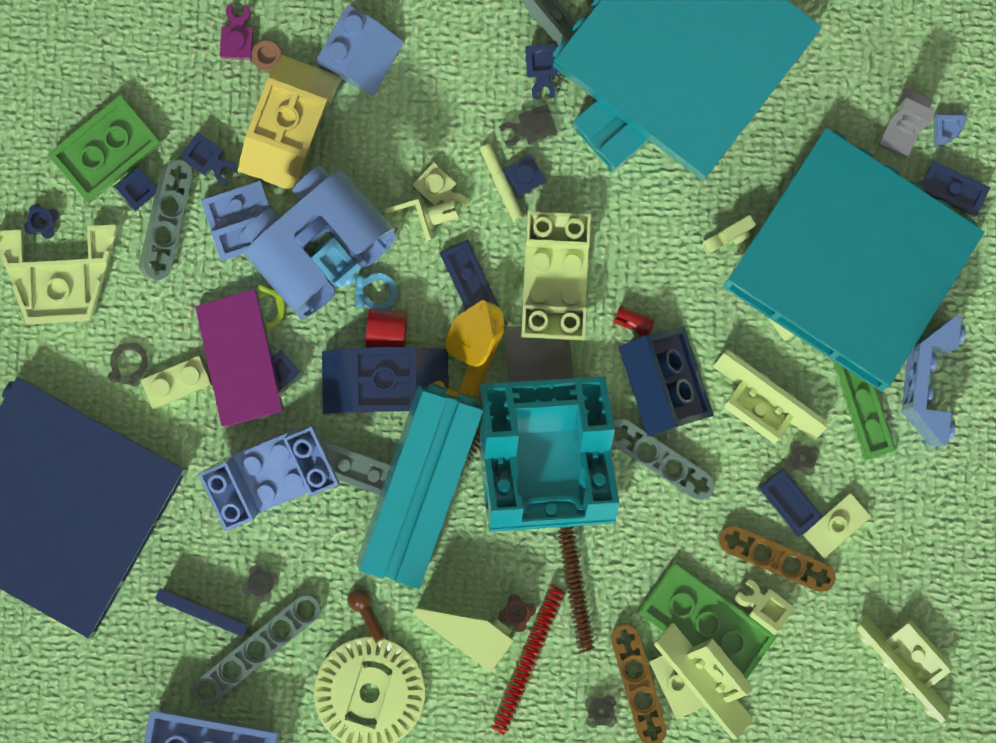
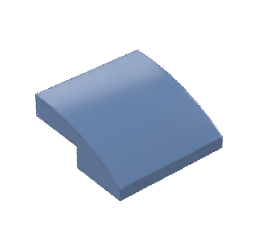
(230, 215)

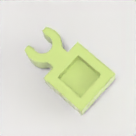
(438, 187)
(737, 233)
(769, 609)

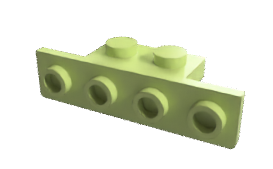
(764, 403)
(912, 659)
(709, 676)

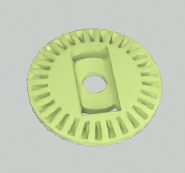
(339, 688)

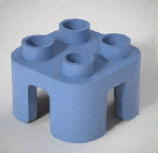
(324, 206)

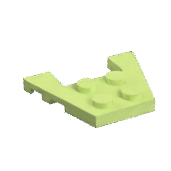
(61, 288)

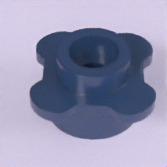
(37, 213)

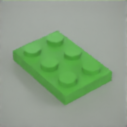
(104, 149)

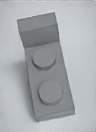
(907, 120)

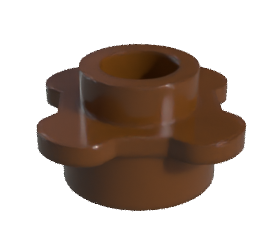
(515, 603)

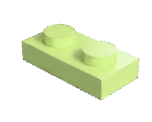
(176, 382)

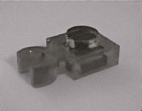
(534, 126)

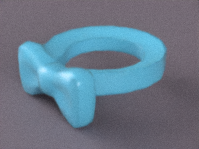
(361, 282)

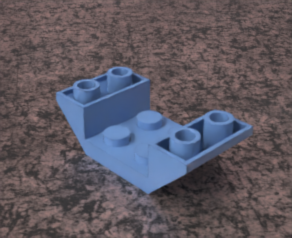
(932, 425)
(268, 475)

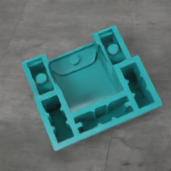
(547, 454)

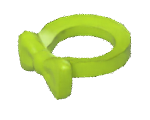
(263, 292)

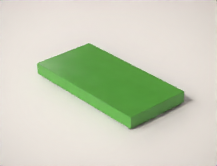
(706, 615)

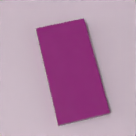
(239, 358)

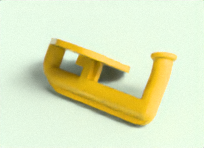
(474, 341)

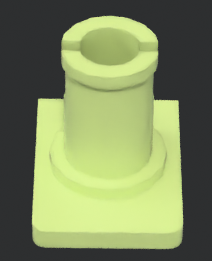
(430, 215)

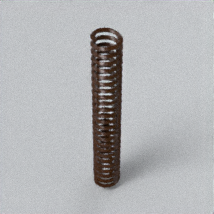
(577, 590)

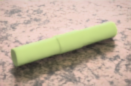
(501, 182)

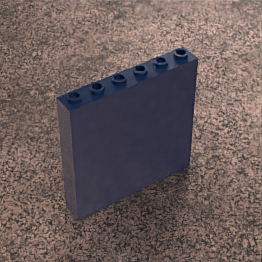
(73, 506)

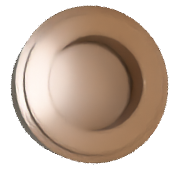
(266, 55)

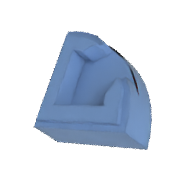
(947, 127)

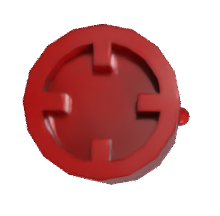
(386, 328)

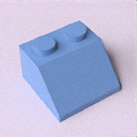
(359, 50)

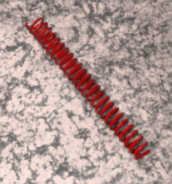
(528, 658)

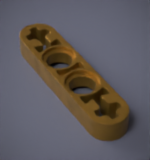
(776, 559)
(641, 683)

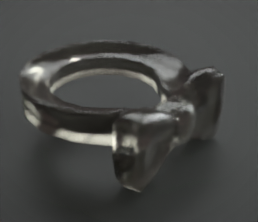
(133, 379)

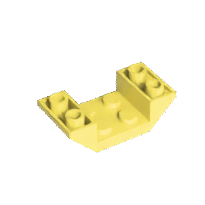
(286, 122)

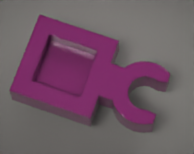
(237, 39)

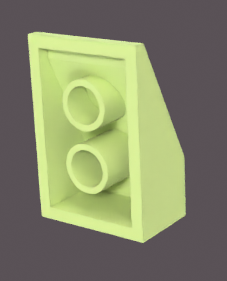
(473, 635)

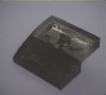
(537, 357)

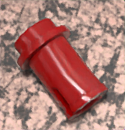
(634, 321)

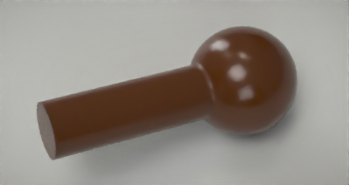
(360, 600)

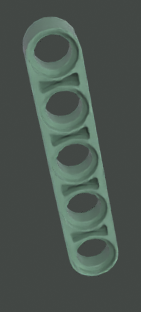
(242, 656)

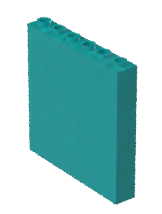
(685, 68)
(854, 259)

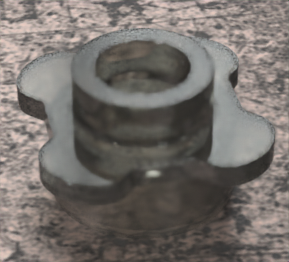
(794, 462)
(252, 587)
(607, 718)

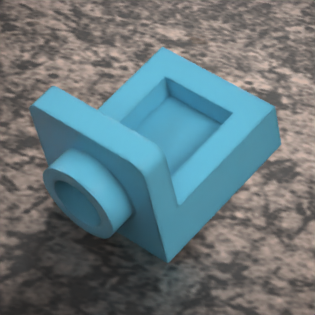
(336, 263)

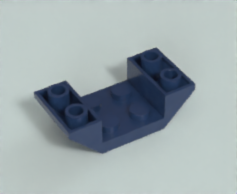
(379, 377)

